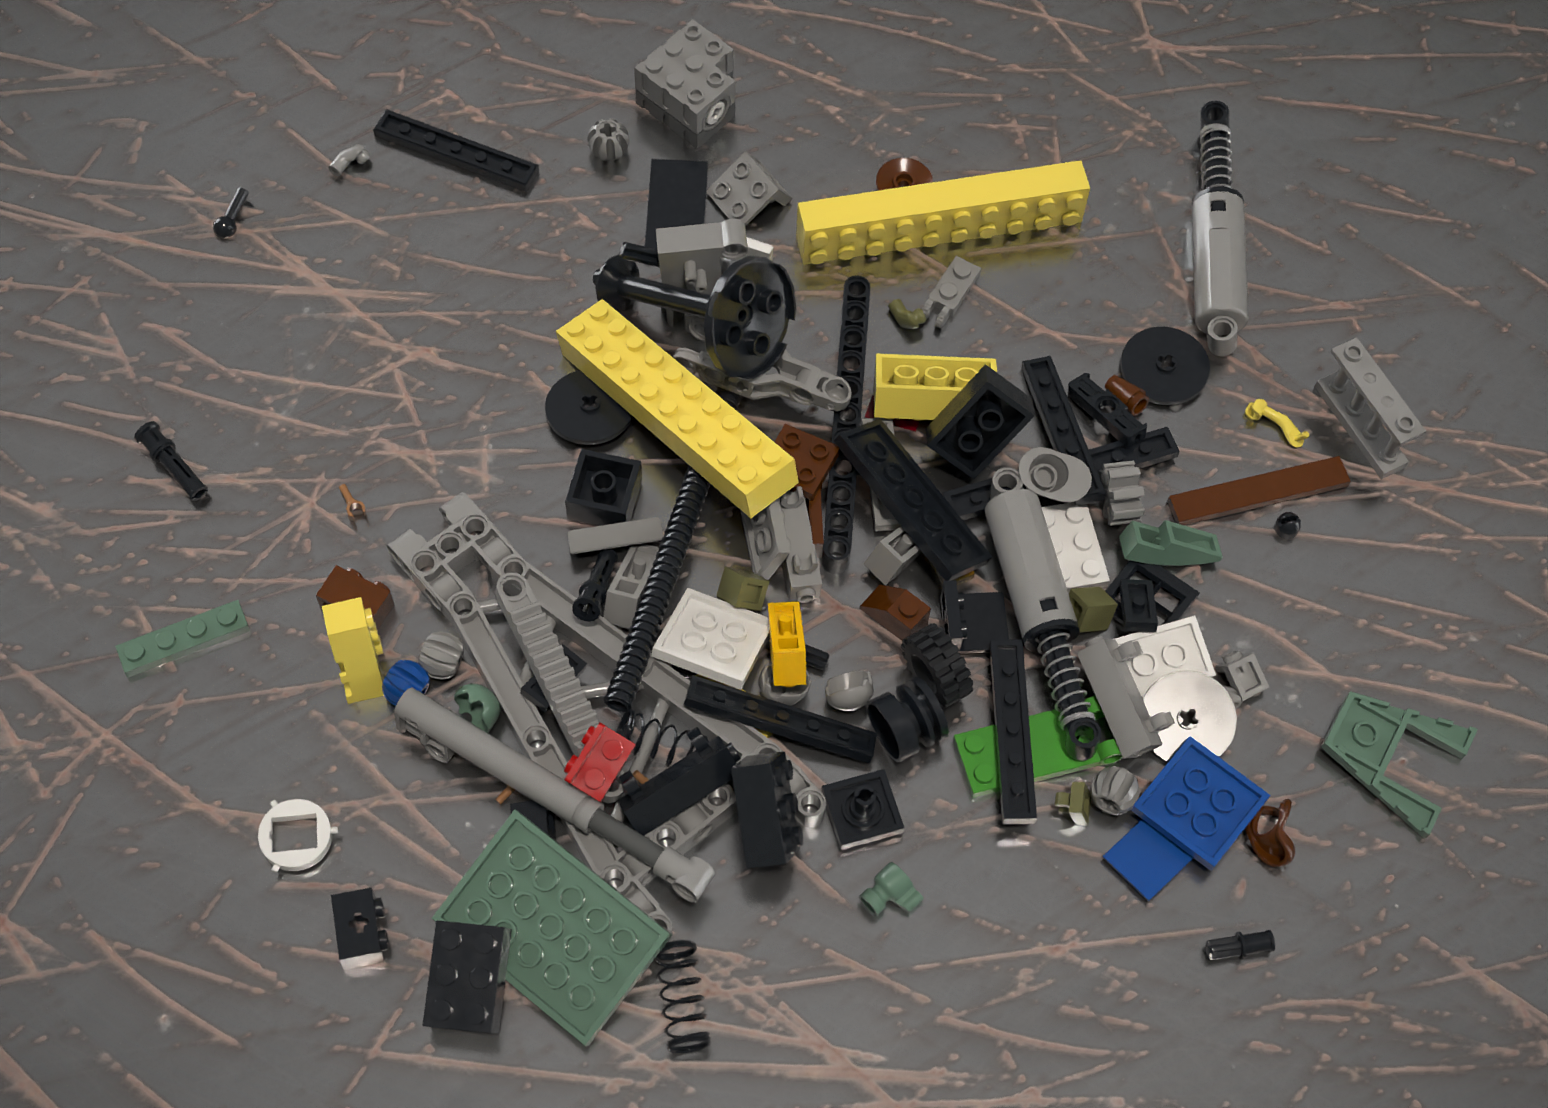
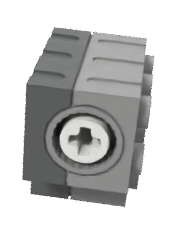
(689, 83)

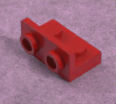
(599, 761)

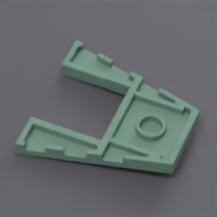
(1366, 739)

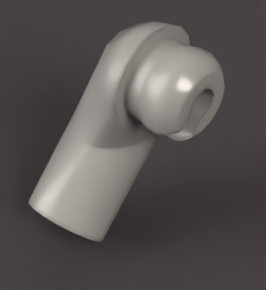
(346, 156)

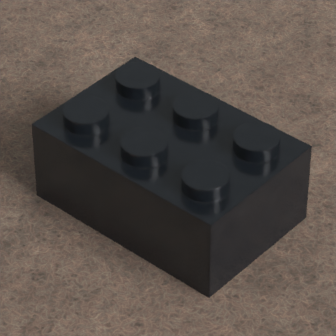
(979, 422)
(767, 809)
(467, 977)

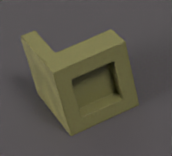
(742, 588)
(1092, 608)

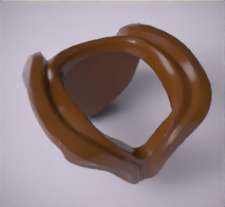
(1274, 846)

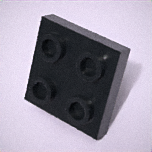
(862, 809)

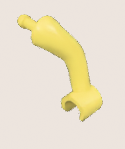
(1293, 435)

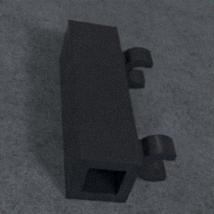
(679, 785)

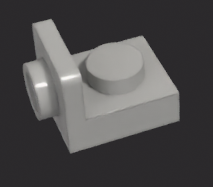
(1243, 673)

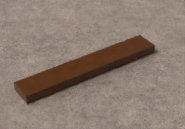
(1258, 491)

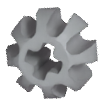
(608, 139)
(441, 655)
(1114, 790)

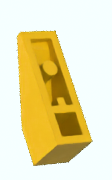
(787, 644)

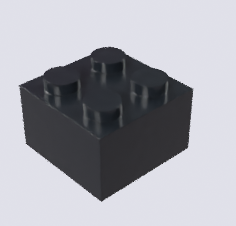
(603, 488)

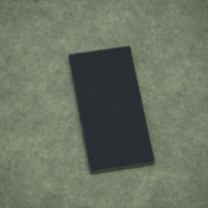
(675, 195)

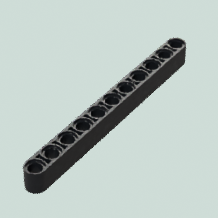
(845, 485)

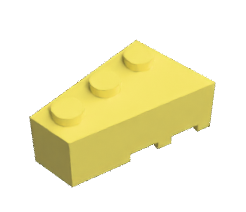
(355, 648)

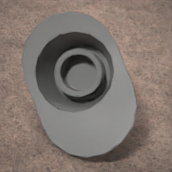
(1054, 474)

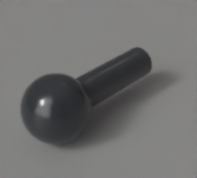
(225, 225)

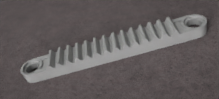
(550, 666)

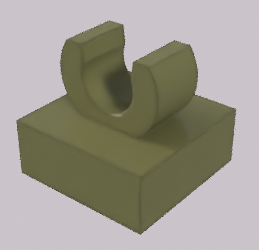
(1076, 803)

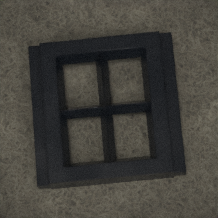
(1162, 579)

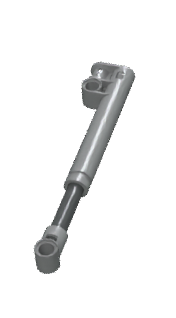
(447, 733)

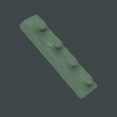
(182, 638)

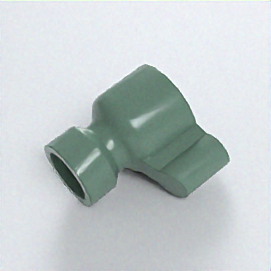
(891, 885)

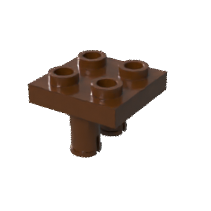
(812, 458)

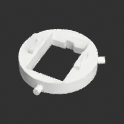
(290, 811)

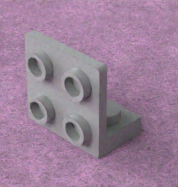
(746, 189)

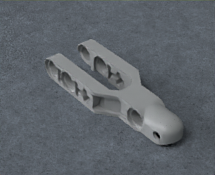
(794, 379)

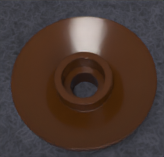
(901, 173)

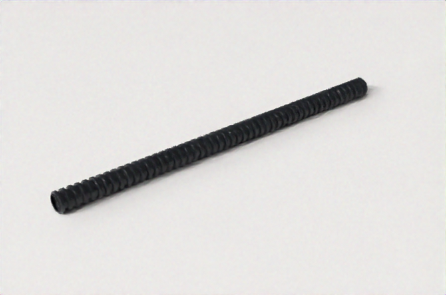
(660, 584)

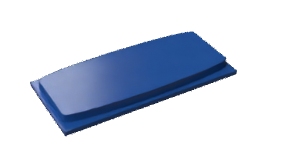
(1147, 859)

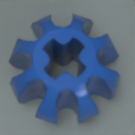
(403, 676)

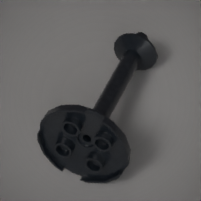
(742, 315)

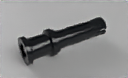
(164, 452)
(594, 590)

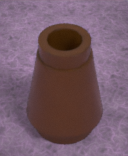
(1128, 393)

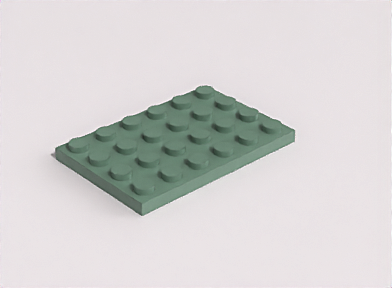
(572, 933)

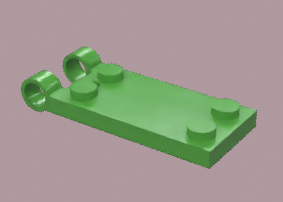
(1050, 759)

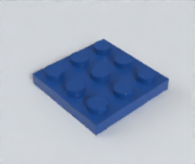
(1200, 803)

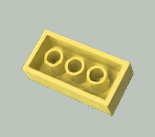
(920, 385)

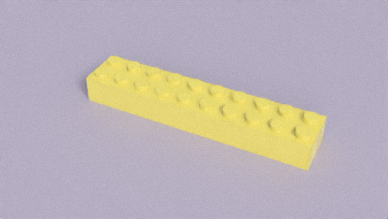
(941, 212)
(678, 408)

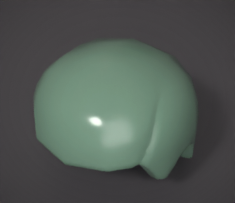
(480, 704)

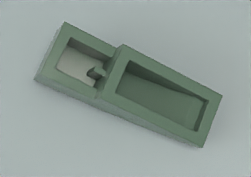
(1169, 544)

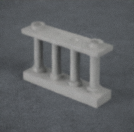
(1356, 416)

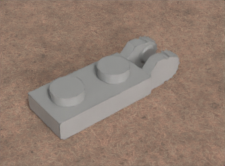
(951, 290)

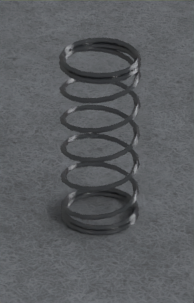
(629, 729)
(698, 1036)

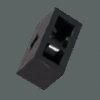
(354, 909)

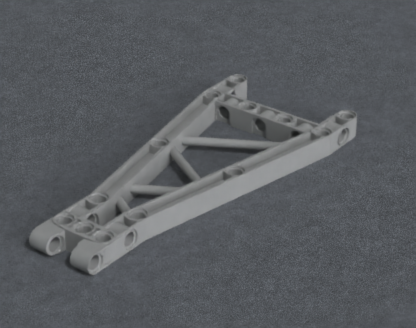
(604, 643)

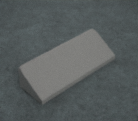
(615, 535)

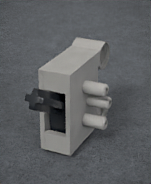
(692, 253)

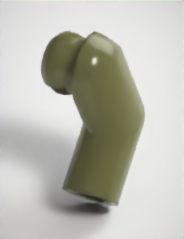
(906, 318)

